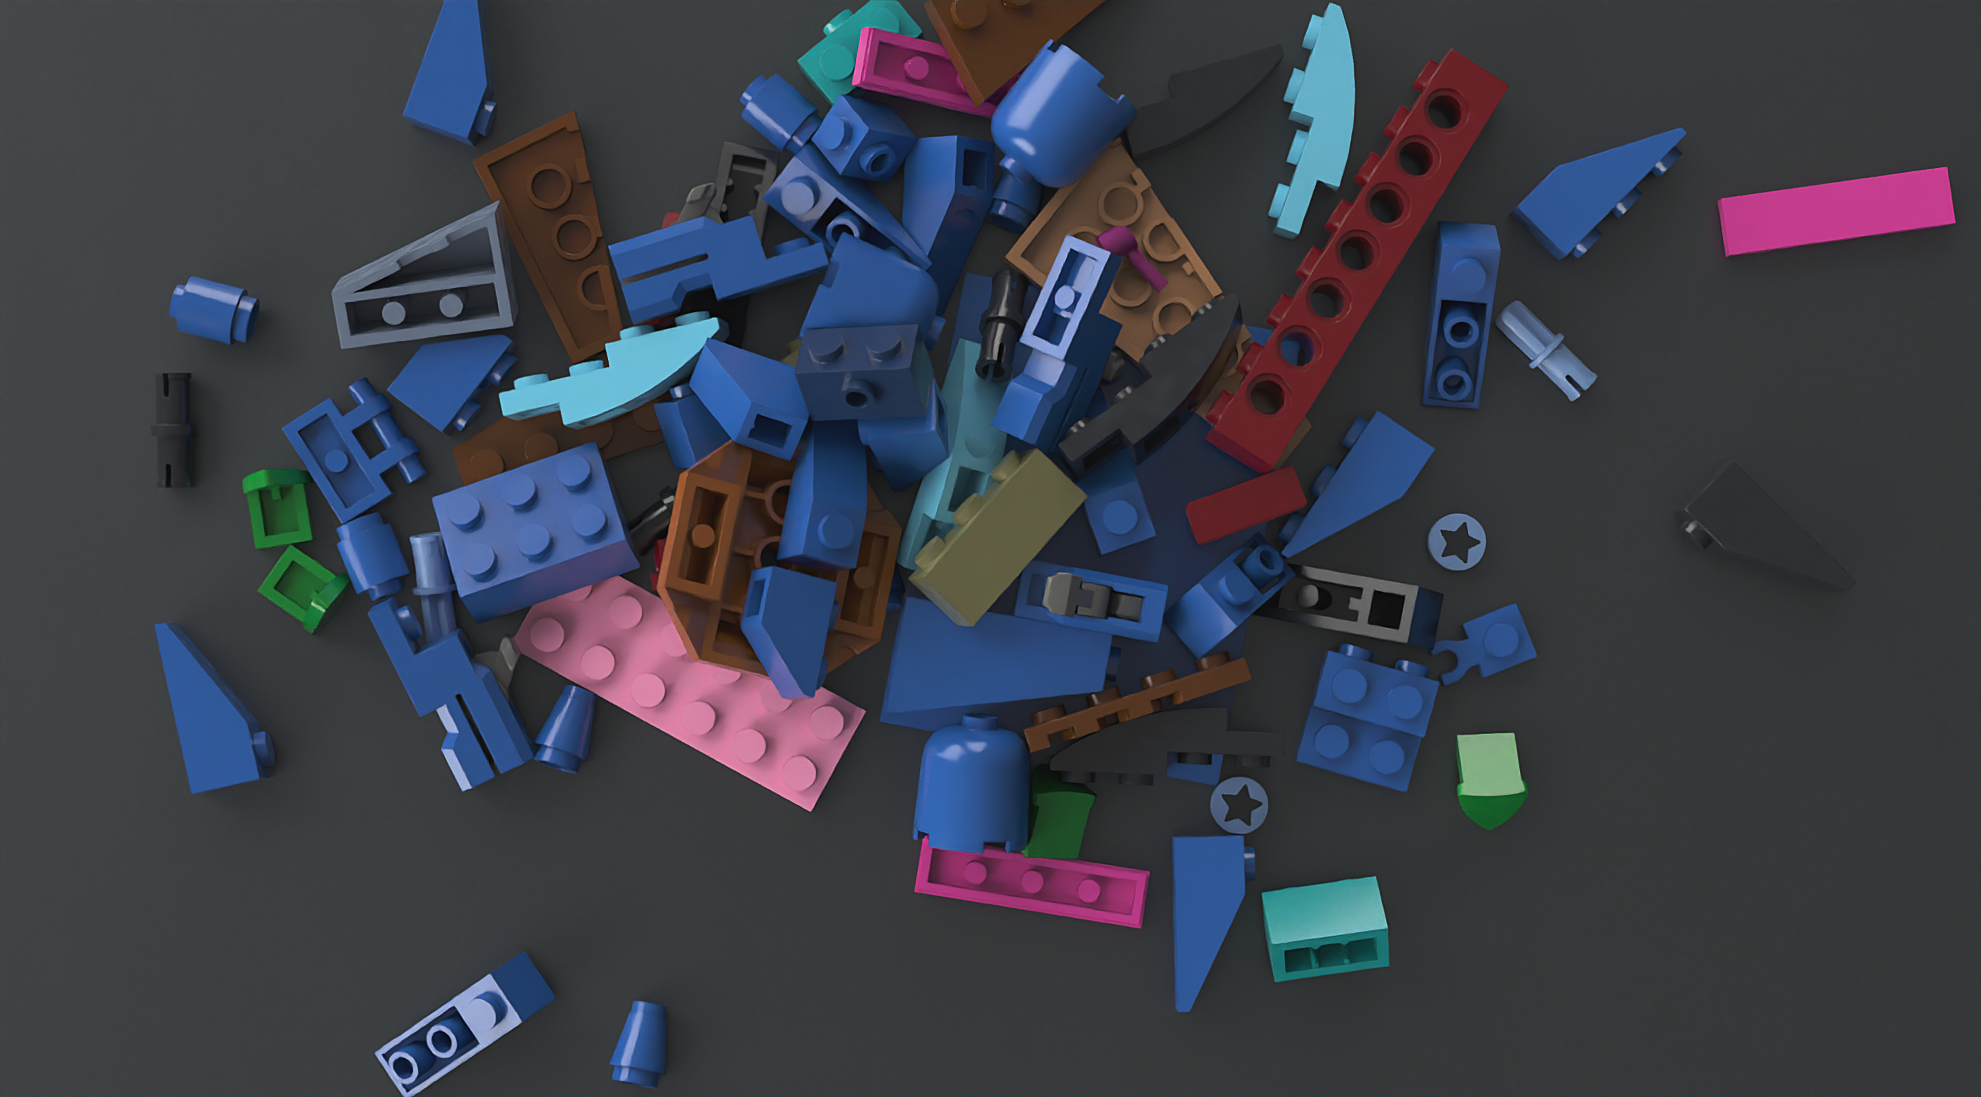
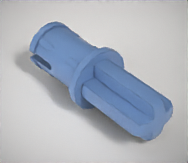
(1545, 349)
(434, 584)

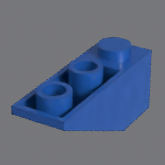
(1581, 193)
(829, 203)
(946, 203)
(1459, 313)
(1372, 474)
(465, 1025)

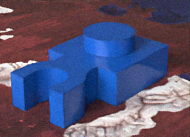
(1491, 643)

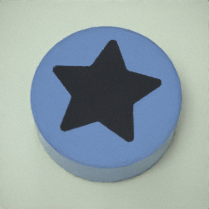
(1456, 542)
(1239, 805)

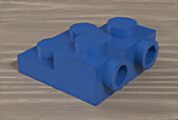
(1367, 717)

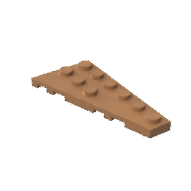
(1121, 195)

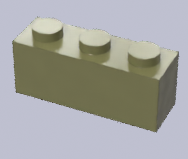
(996, 535)

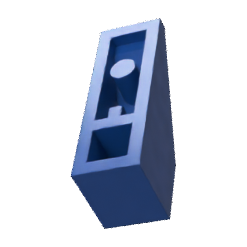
(455, 76)
(826, 498)
(1114, 500)
(213, 725)
(1206, 896)

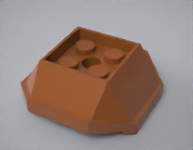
(717, 529)

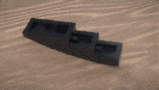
(741, 183)

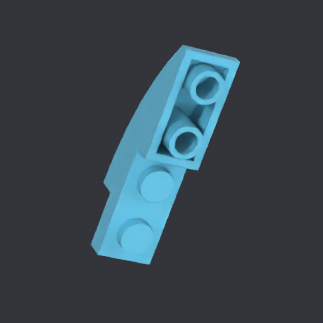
(1325, 102)
(640, 370)
(973, 452)

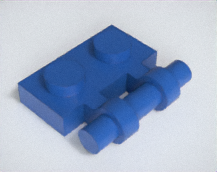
(339, 460)

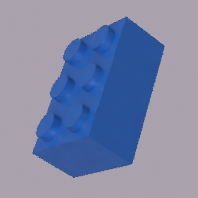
(535, 532)

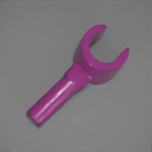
(1122, 243)

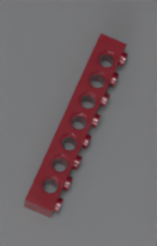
(1469, 98)

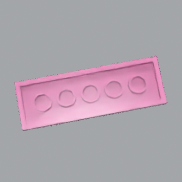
(629, 652)

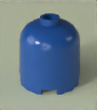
(1057, 119)
(874, 289)
(974, 787)

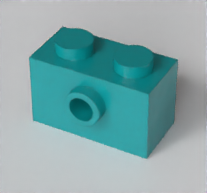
(833, 60)
(1334, 913)

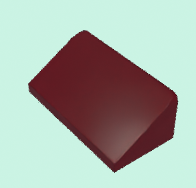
(1244, 505)

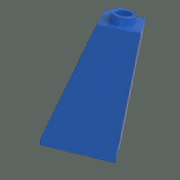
(993, 660)

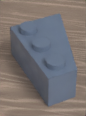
(432, 287)

